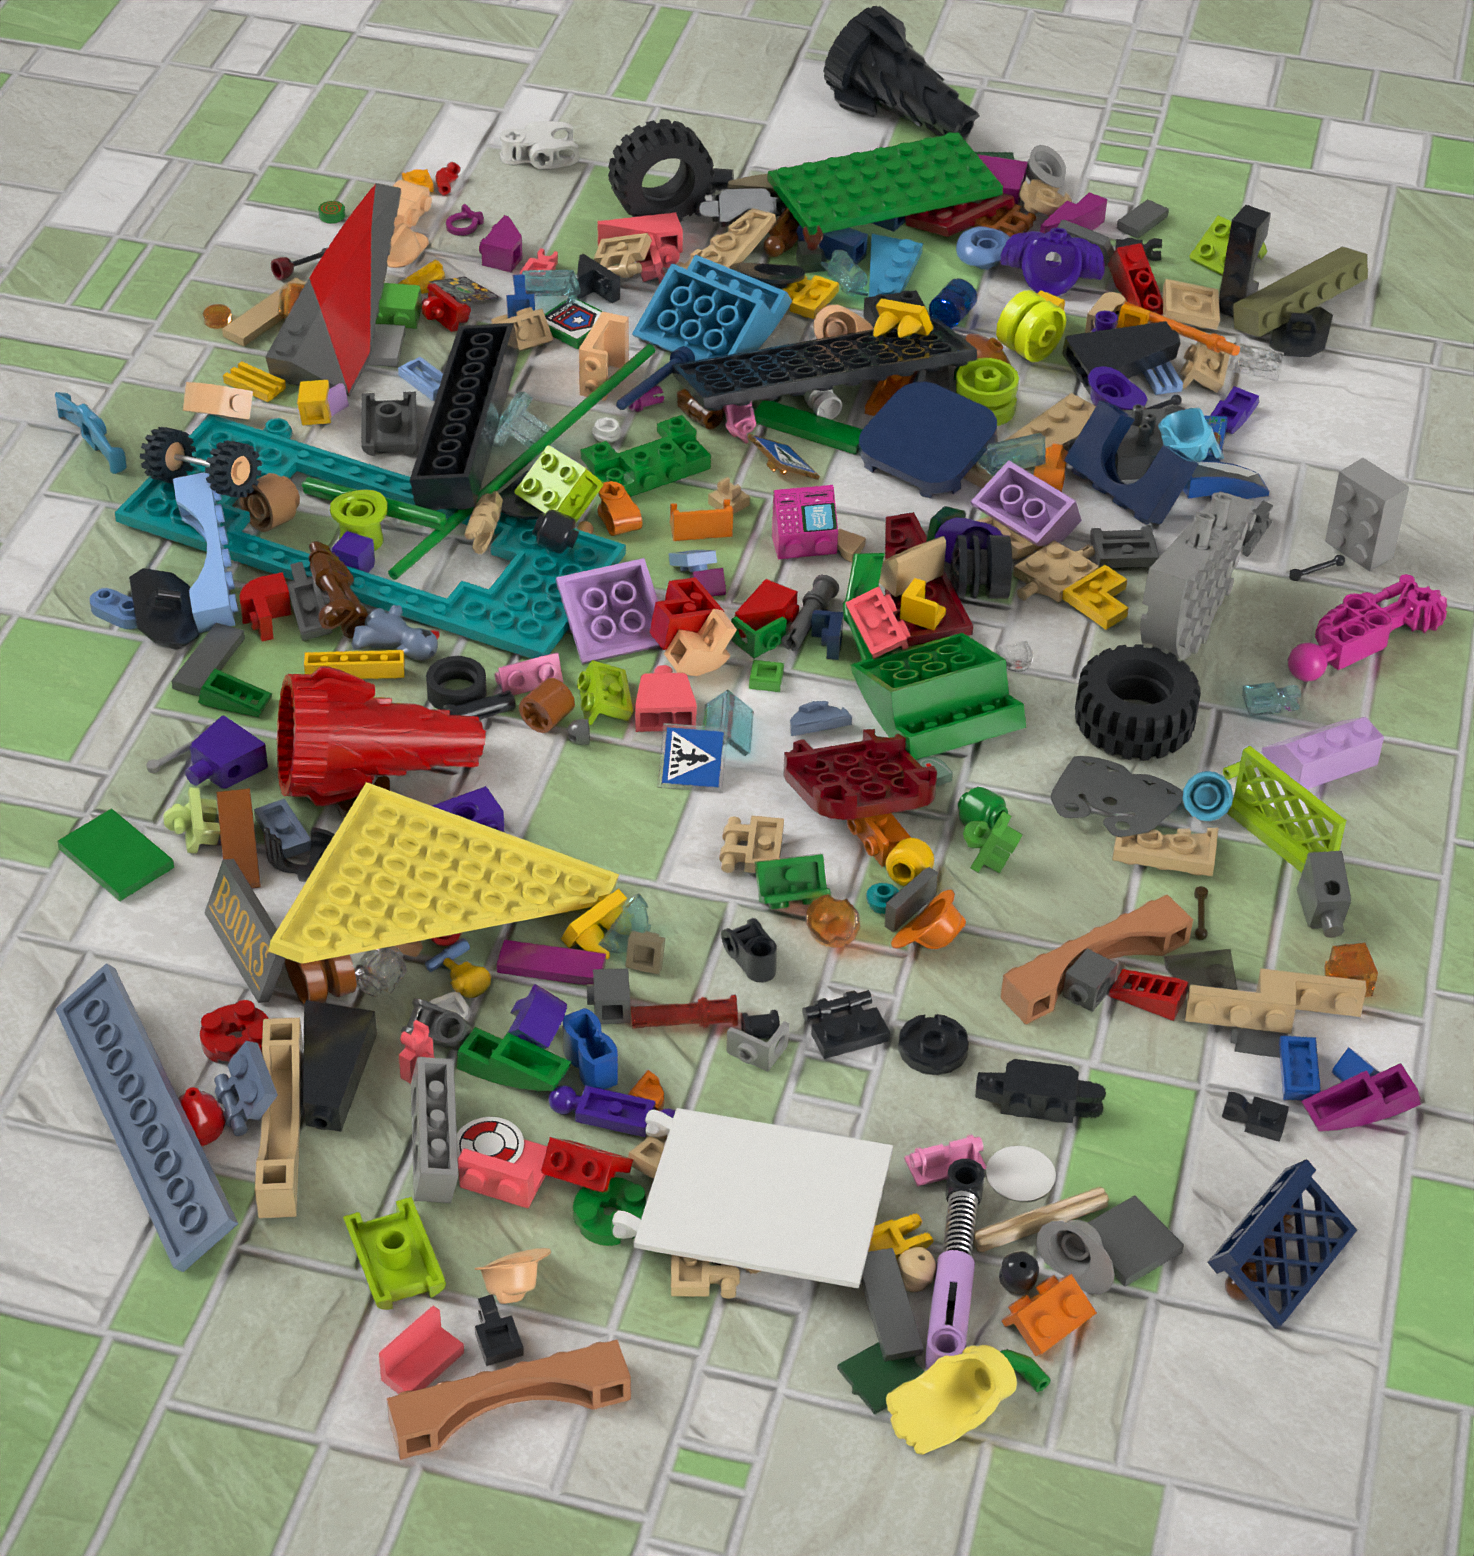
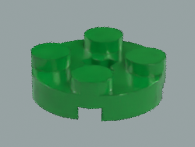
(590, 1205)

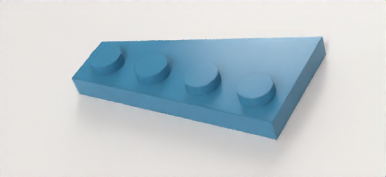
(892, 264)

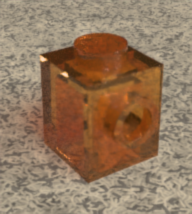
(1352, 962)

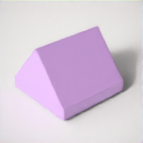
(337, 398)

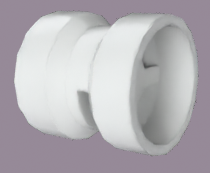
(823, 403)

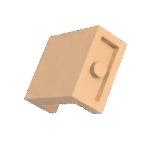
(603, 347)

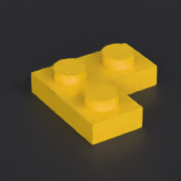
(1096, 594)

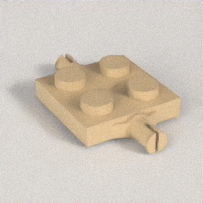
(1053, 570)

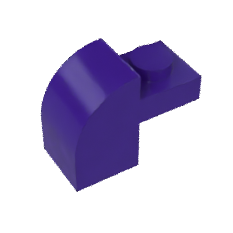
(538, 1017)

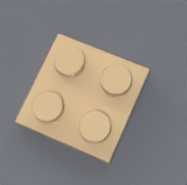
(1191, 304)

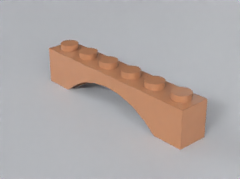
(1149, 930)
(585, 1376)

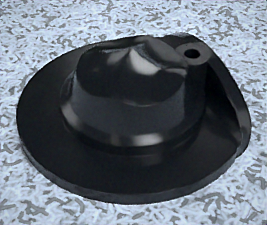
(772, 274)

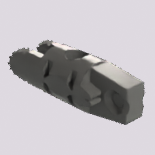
(1260, 526)

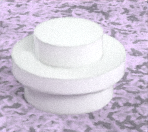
(606, 430)

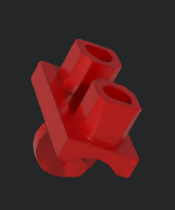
(444, 308)

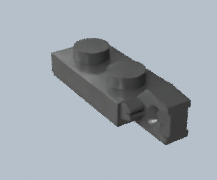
(306, 603)

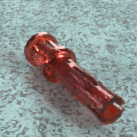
(701, 1012)

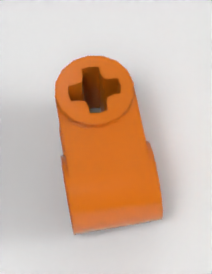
(618, 509)

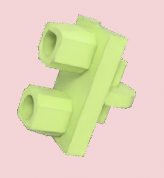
(191, 821)

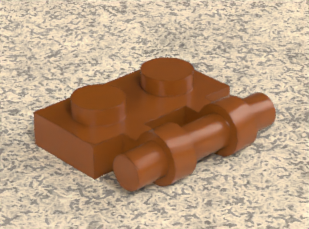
(1005, 218)

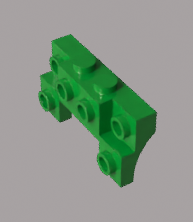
(653, 463)

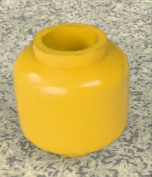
(908, 860)

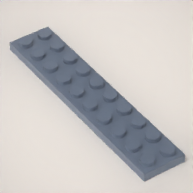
(146, 1118)

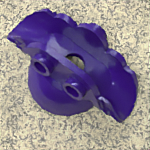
(1029, 254)

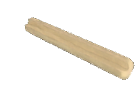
(1032, 1221)

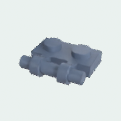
(250, 1083)

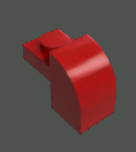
(264, 600)

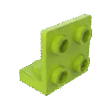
(1212, 247)
(559, 484)

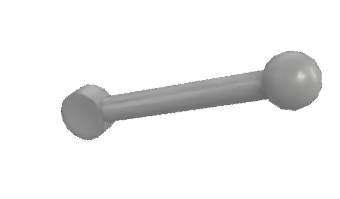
(154, 765)

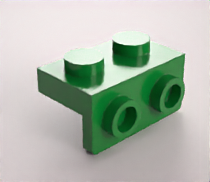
(791, 880)

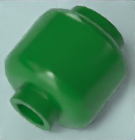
(981, 805)

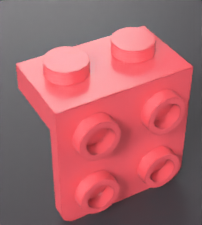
(501, 1179)

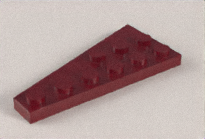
(903, 533)

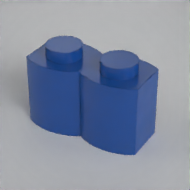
(590, 1049)

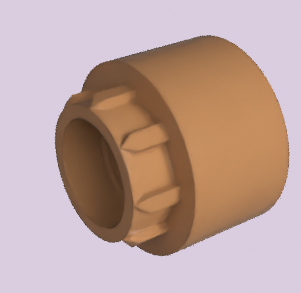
(271, 502)

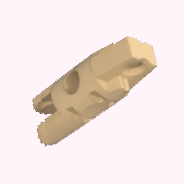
(484, 521)

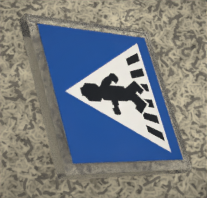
(692, 757)

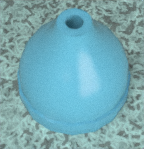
(1207, 796)

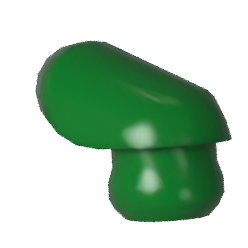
(1028, 1369)

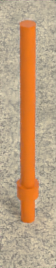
(1213, 342)

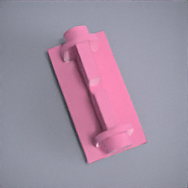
(740, 420)
(528, 674)
(932, 1163)

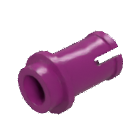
(648, 399)

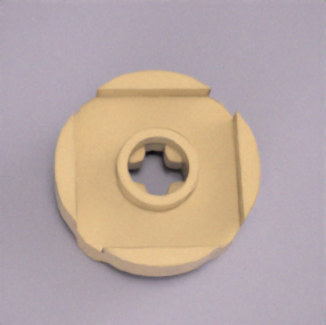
(1042, 197)

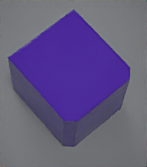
(355, 551)

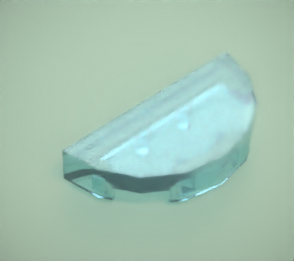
(632, 918)

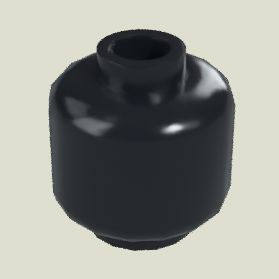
(555, 531)

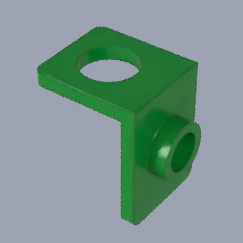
(759, 641)

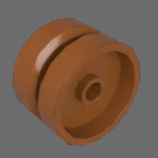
(316, 978)

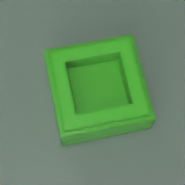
(766, 675)

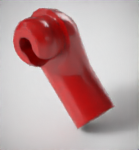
(446, 176)

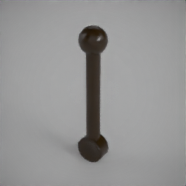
(1201, 894)

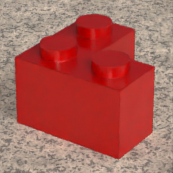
(684, 608)

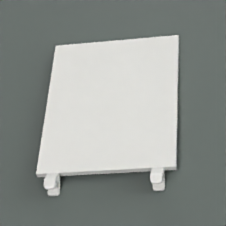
(761, 1197)

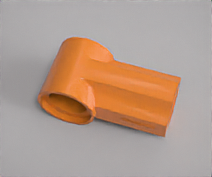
(1054, 470)

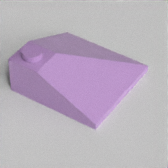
(610, 610)

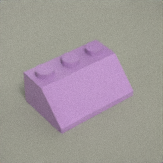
(1028, 505)
(1328, 752)

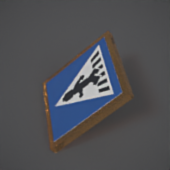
(782, 457)

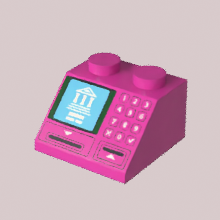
(804, 522)

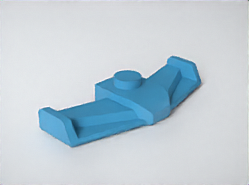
(92, 430)

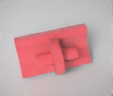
(656, 260)

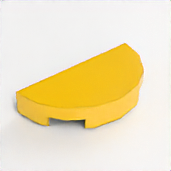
(430, 272)

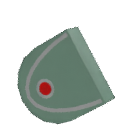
(944, 773)

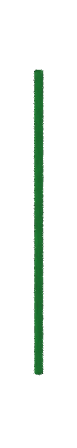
(523, 460)

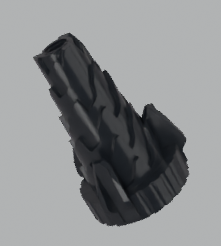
(879, 66)

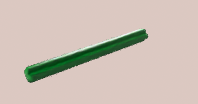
(395, 508)

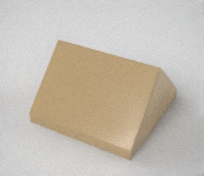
(918, 562)

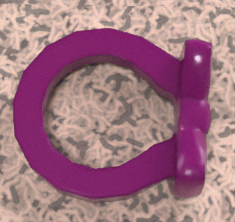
(466, 212)

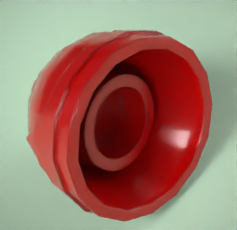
(203, 1114)

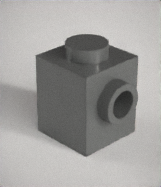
(610, 995)

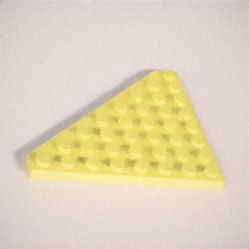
(424, 874)

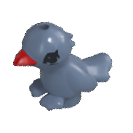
(389, 631)

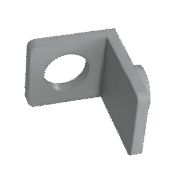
(755, 1051)

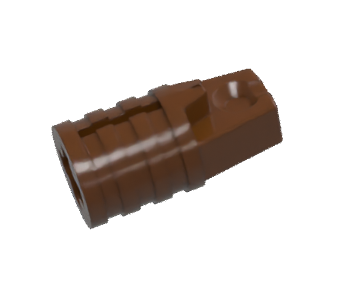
(695, 411)

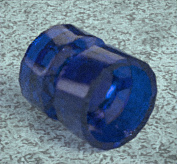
(953, 302)

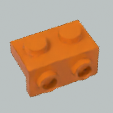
(1050, 1313)

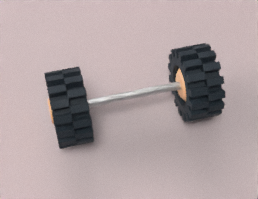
(230, 469)

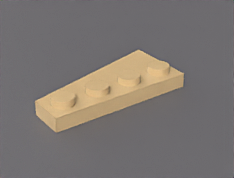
(740, 240)

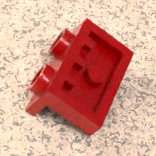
(583, 1164)

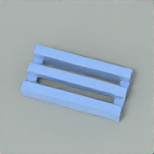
(1168, 376)
(421, 380)

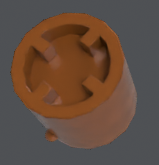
(546, 705)

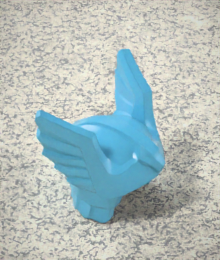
(1190, 434)

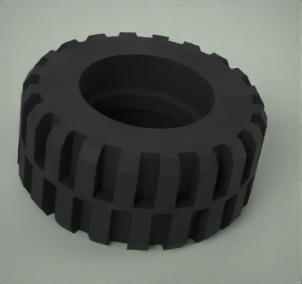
(646, 148)
(1131, 727)

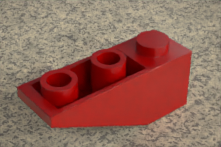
(1135, 278)

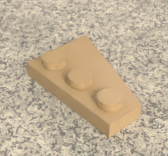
(1171, 851)

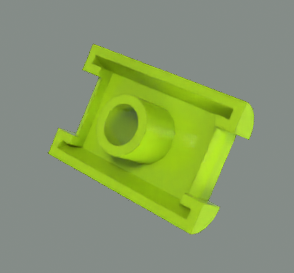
(395, 1255)

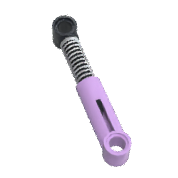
(955, 1264)

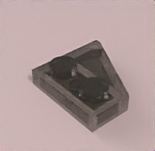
(1203, 968)

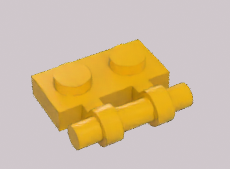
(811, 295)

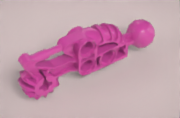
(1363, 627)

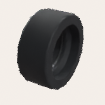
(455, 668)

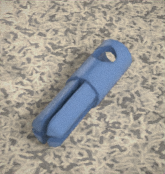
(452, 952)

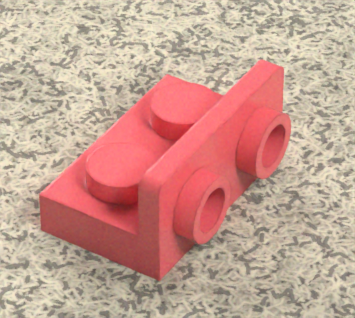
(876, 622)

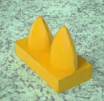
(901, 316)
(586, 929)

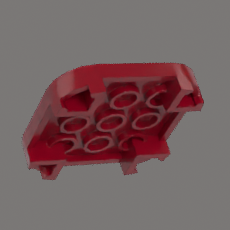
(859, 777)

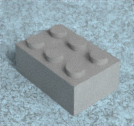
(1366, 514)

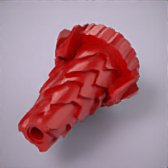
(342, 736)

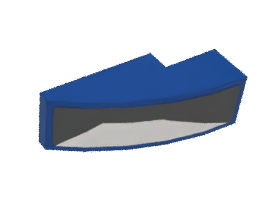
(1225, 477)

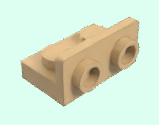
(529, 326)
(1204, 366)

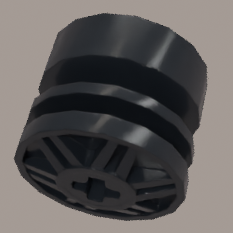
(982, 566)

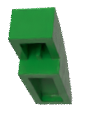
(510, 1061)

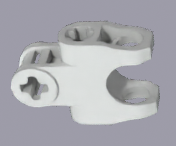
(538, 146)

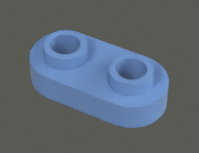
(113, 608)

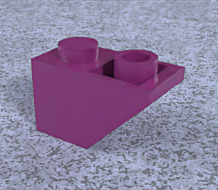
(502, 246)

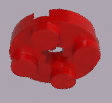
(225, 1020)

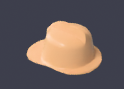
(405, 246)
(838, 320)
(513, 1274)

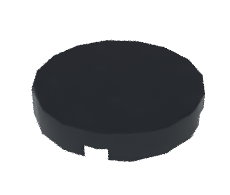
(933, 1044)

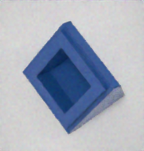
(1352, 1064)

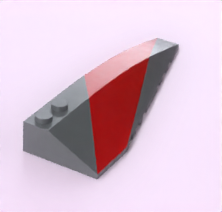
(337, 309)

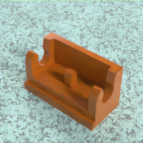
(701, 523)

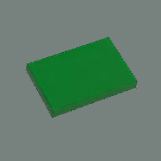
(115, 854)

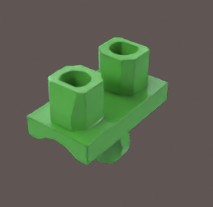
(980, 836)

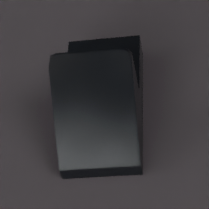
(598, 279)

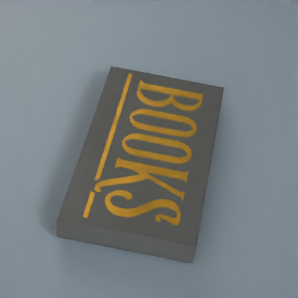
(244, 930)

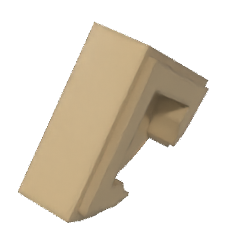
(849, 544)

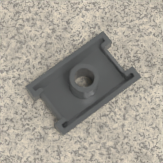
(389, 424)

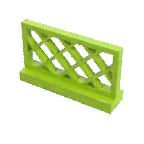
(1276, 825)

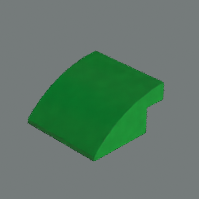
(940, 694)

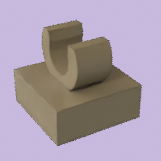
(645, 952)

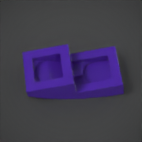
(1237, 408)

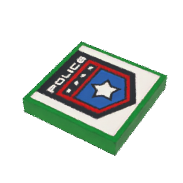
(572, 321)

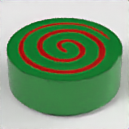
(331, 212)

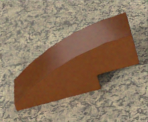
(238, 832)

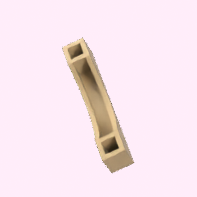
(280, 1130)

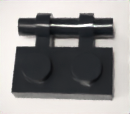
(847, 1032)

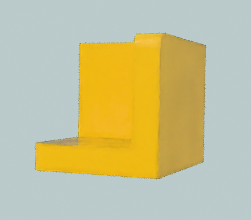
(313, 402)
(918, 609)

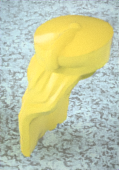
(950, 1397)

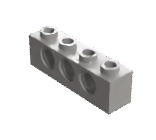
(434, 1130)

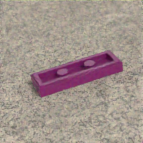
(549, 962)

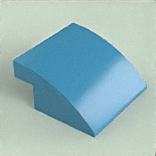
(711, 310)

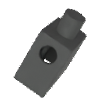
(1325, 892)

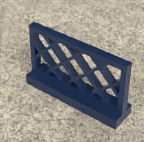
(1258, 1225)

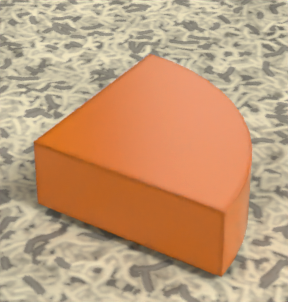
(649, 1088)

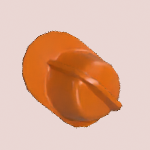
(934, 925)

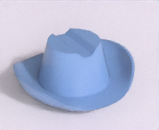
(981, 247)

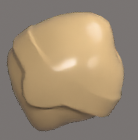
(916, 1268)

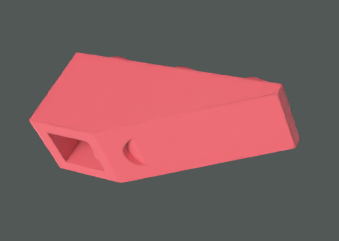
(663, 227)

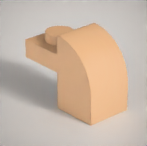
(217, 400)
(702, 651)

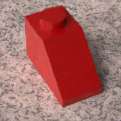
(767, 605)

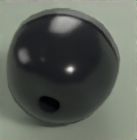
(1019, 1272)

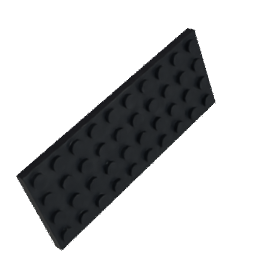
(819, 365)

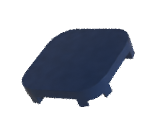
(928, 437)

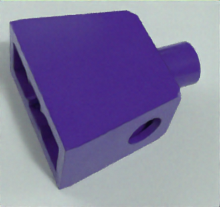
(226, 755)

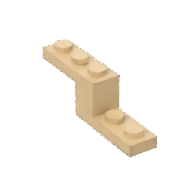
(1275, 1001)

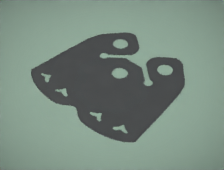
(1131, 792)

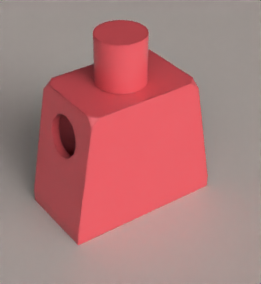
(664, 699)

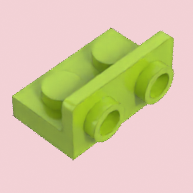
(604, 691)

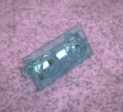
(846, 273)

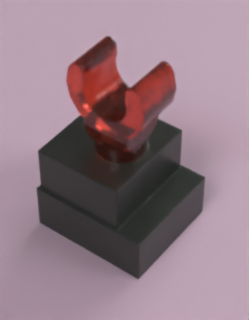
(809, 253)

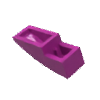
(1087, 213)
(1363, 1100)

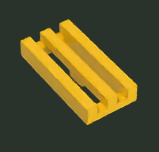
(264, 385)

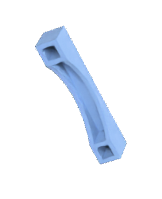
(211, 592)

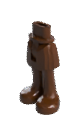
(335, 579)

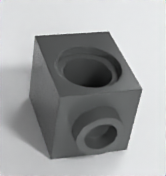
(1089, 980)

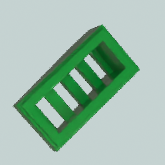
(224, 693)

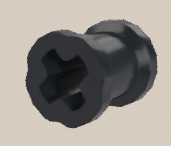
(760, 1026)

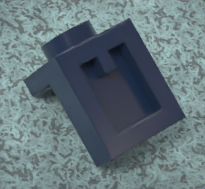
(828, 627)

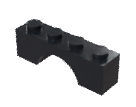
(1245, 240)

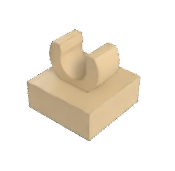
(726, 490)

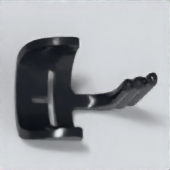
(319, 841)

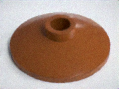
(987, 347)

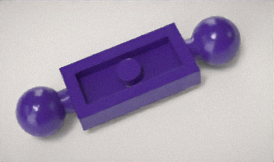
(605, 1109)

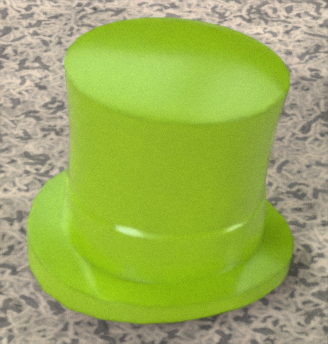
(360, 514)

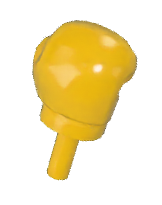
(468, 978)

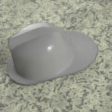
(1046, 166)
(1077, 1250)

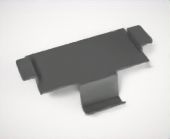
(1256, 1041)

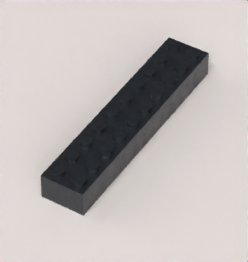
(465, 417)

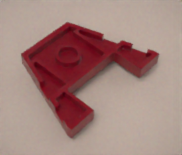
(959, 217)

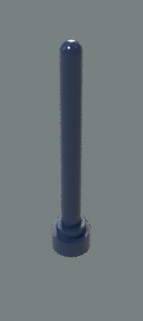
(680, 355)

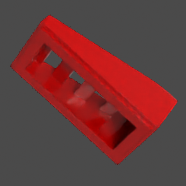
(1166, 1003)

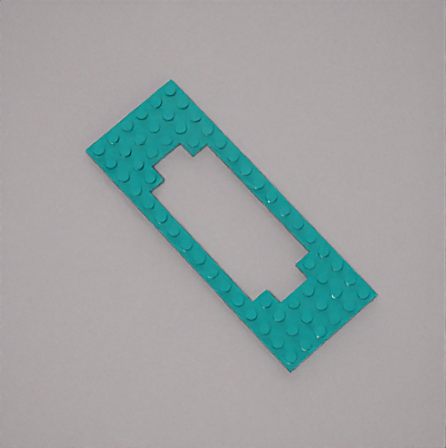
(515, 614)

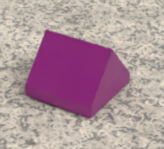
(712, 580)

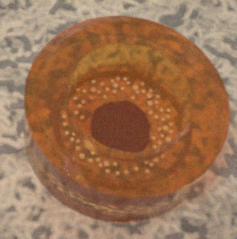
(217, 316)

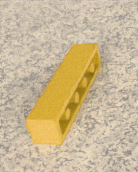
(359, 663)

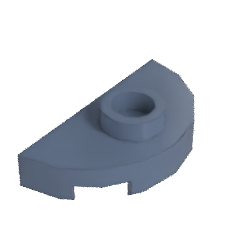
(817, 717)

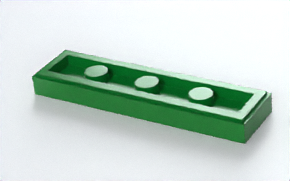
(808, 426)

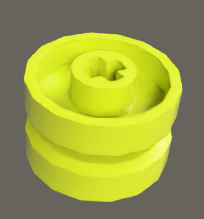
(1031, 326)

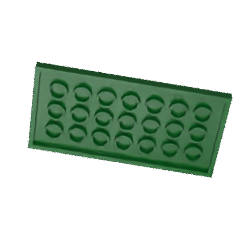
(884, 183)

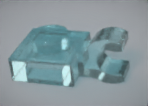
(1268, 699)

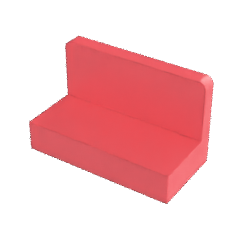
(419, 1354)

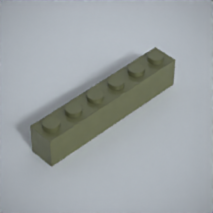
(1300, 291)

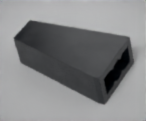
(1123, 349)
(334, 1059)

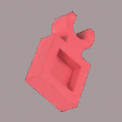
(542, 262)
(416, 1045)

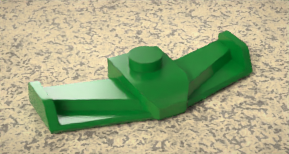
(863, 577)

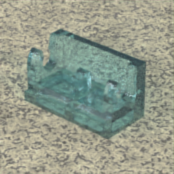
(552, 283)

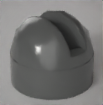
(579, 732)

